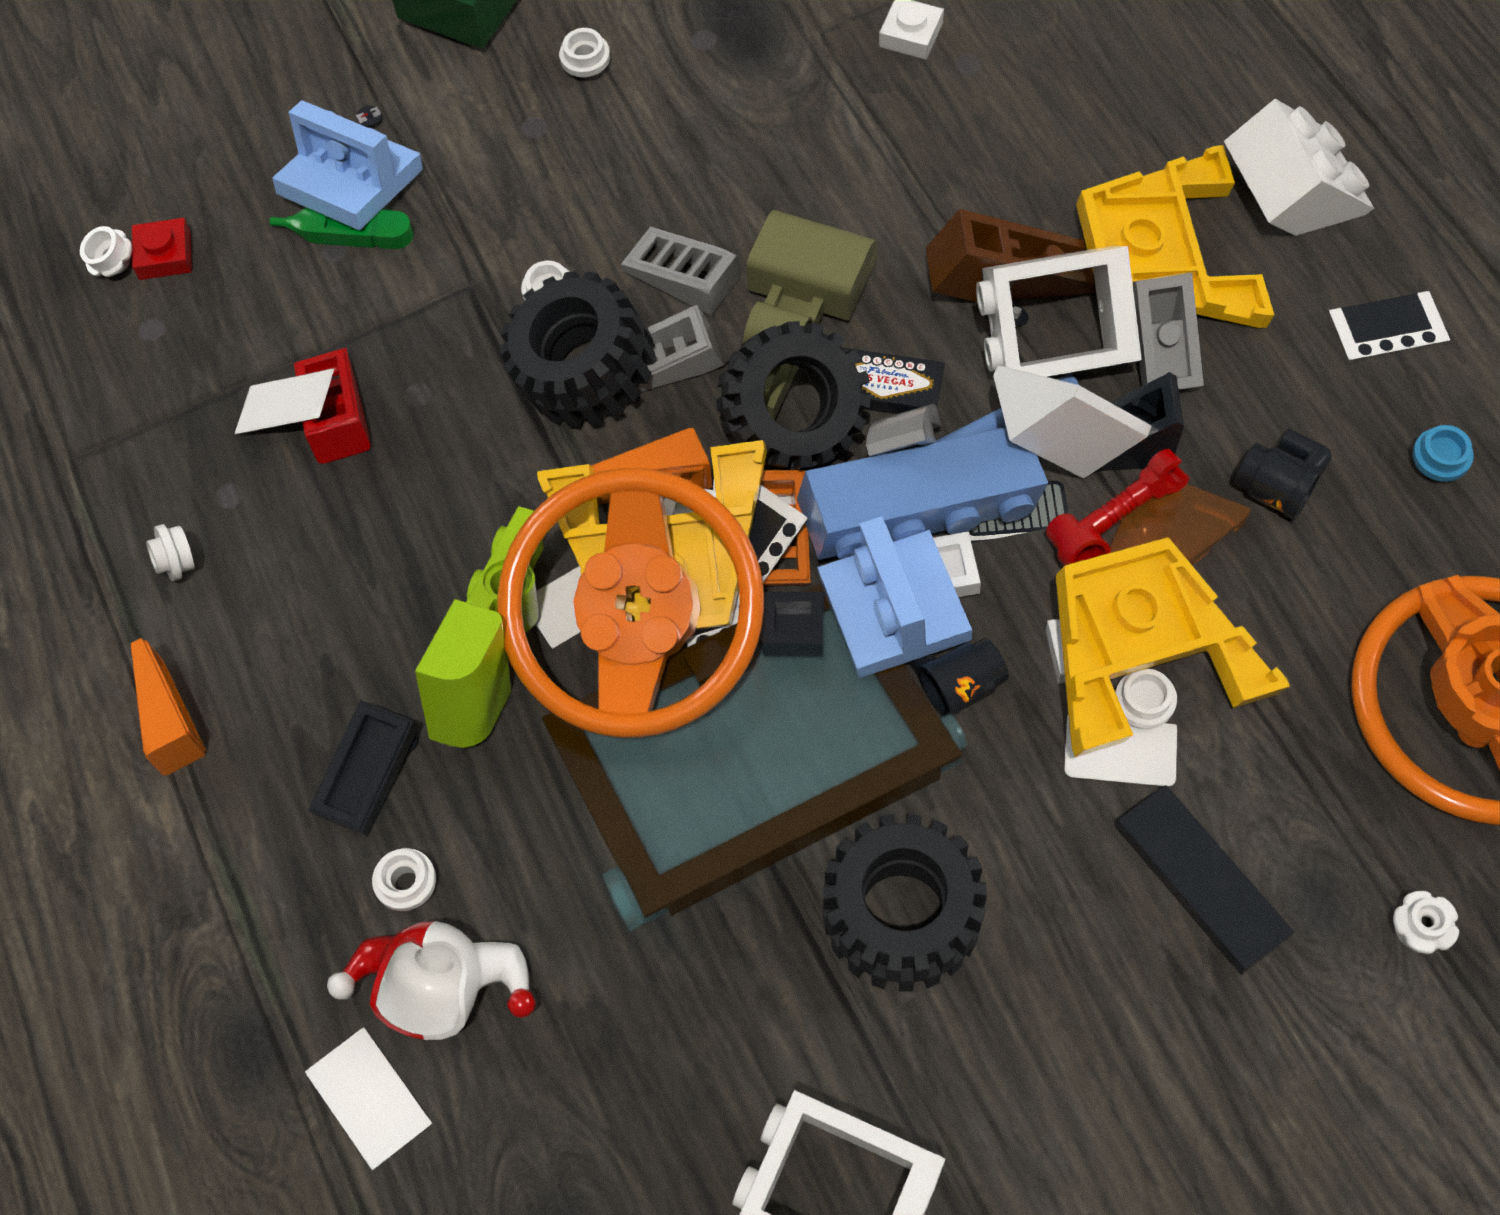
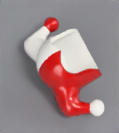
(432, 978)

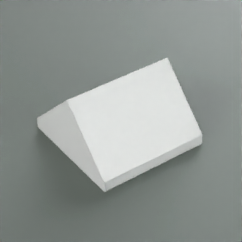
(1064, 421)

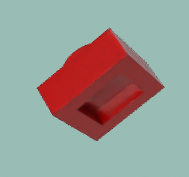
(161, 248)

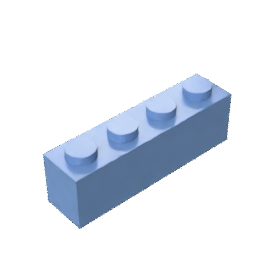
(921, 489)

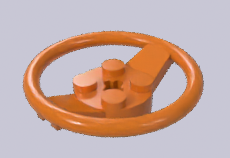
(633, 559)
(1461, 682)

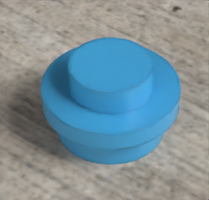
(1443, 453)

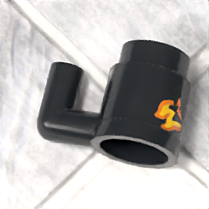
(1284, 474)
(961, 675)

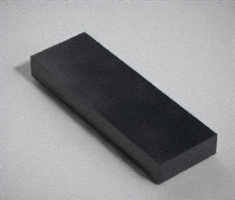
(1204, 879)

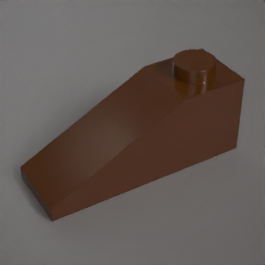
(982, 241)

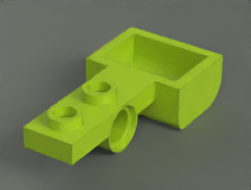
(465, 667)

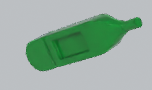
(386, 229)

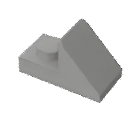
(1168, 329)

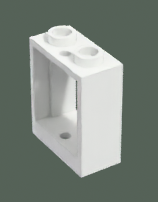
(1115, 308)
(782, 1131)

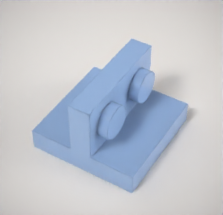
(343, 167)
(893, 600)

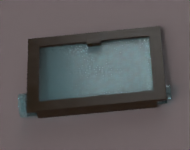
(756, 776)

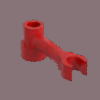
(1082, 538)

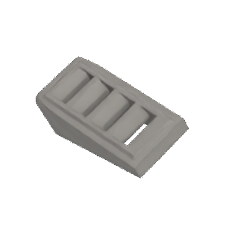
(706, 293)
(687, 360)

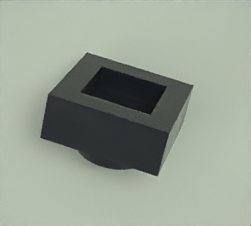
(793, 624)

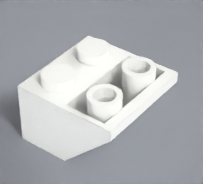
(1298, 170)

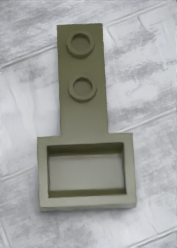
(803, 273)

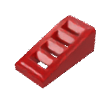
(342, 423)

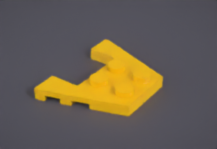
(1156, 226)
(693, 542)
(1140, 613)

